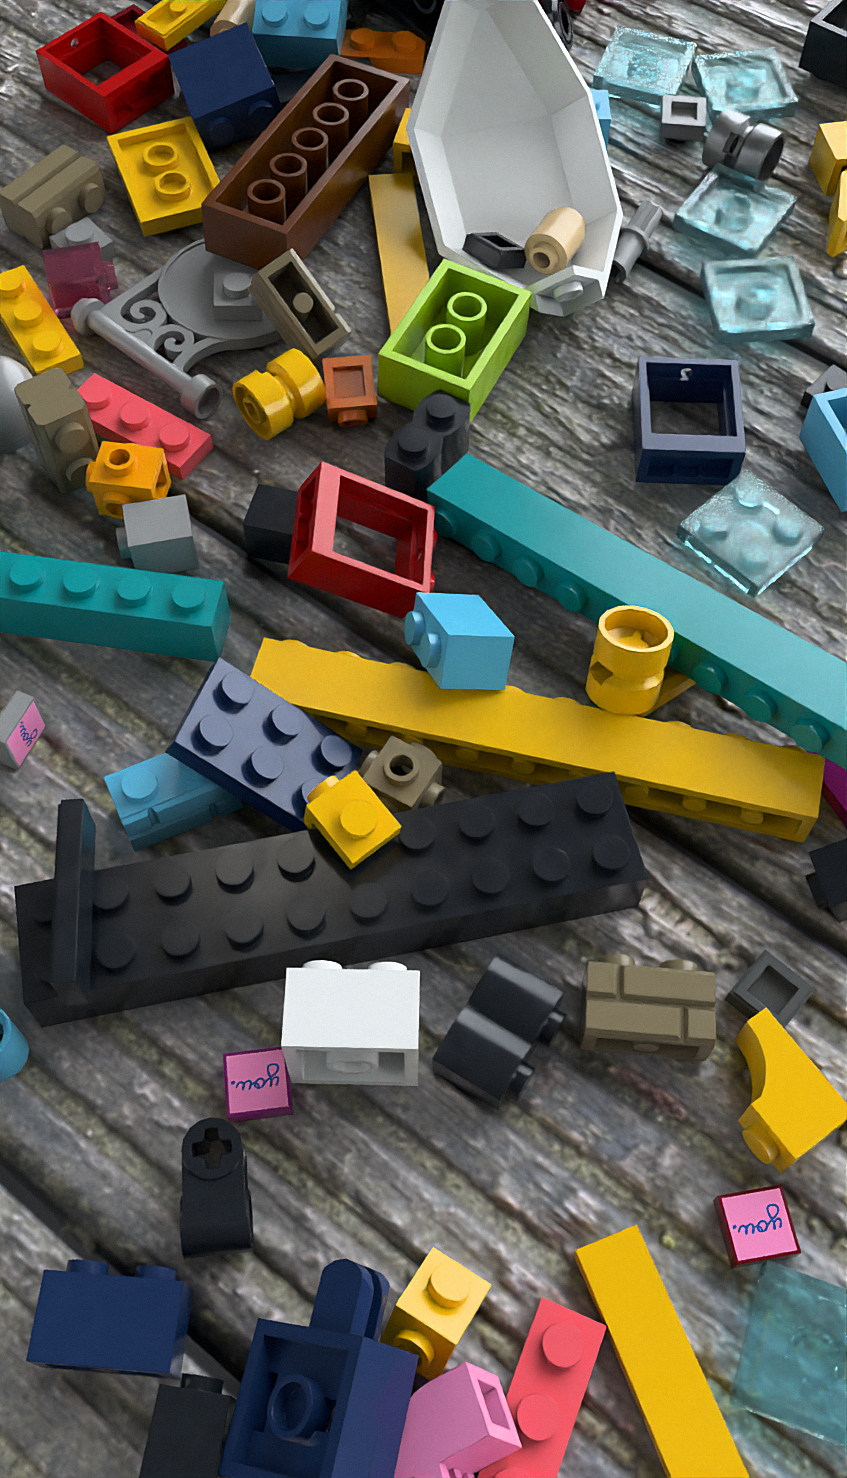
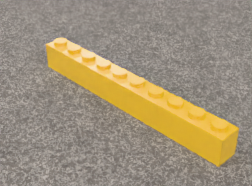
(552, 740)

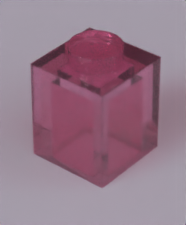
(78, 274)

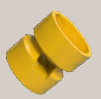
(284, 391)
(629, 660)

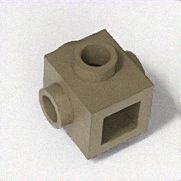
(404, 776)

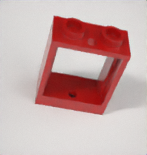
(123, 97)
(343, 494)

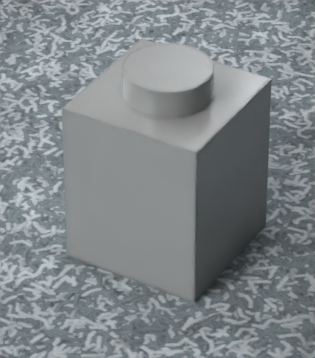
(158, 535)

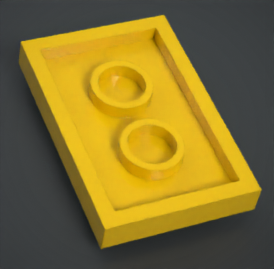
(164, 174)

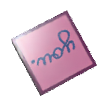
(257, 1085)

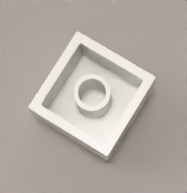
(351, 1024)

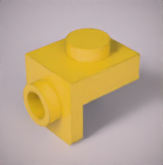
(350, 817)
(435, 1312)

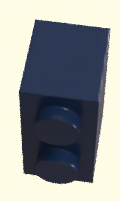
(111, 1321)

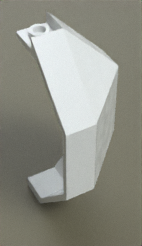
(505, 139)

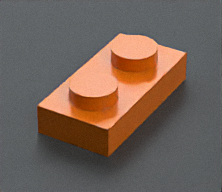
(386, 50)

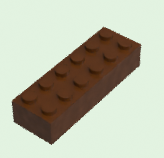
(305, 164)

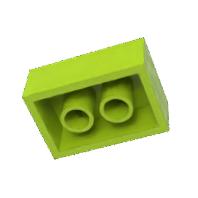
(454, 338)

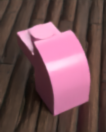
(456, 1426)

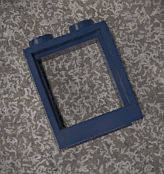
(681, 456)

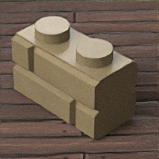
(52, 195)
(298, 307)
(58, 427)
(648, 1008)

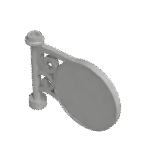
(185, 303)

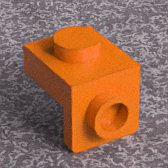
(350, 390)

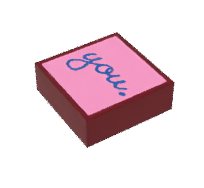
(756, 1226)

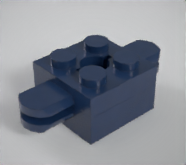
(305, 1372)

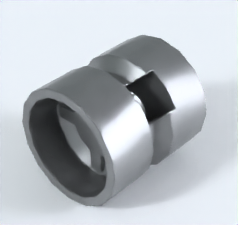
(742, 146)

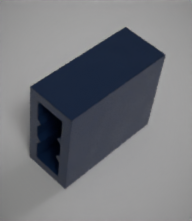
(226, 87)

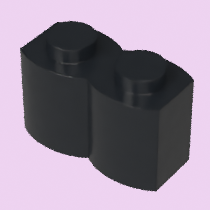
(428, 445)
(498, 1033)

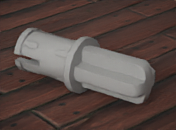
(634, 240)

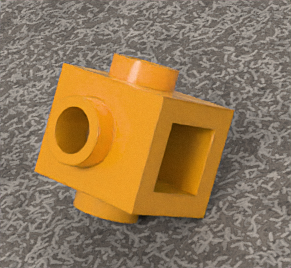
(126, 476)

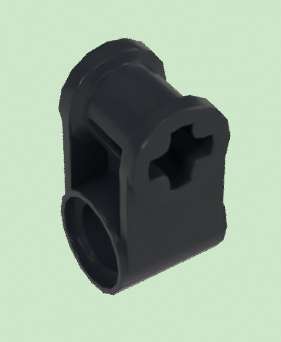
(215, 1201)

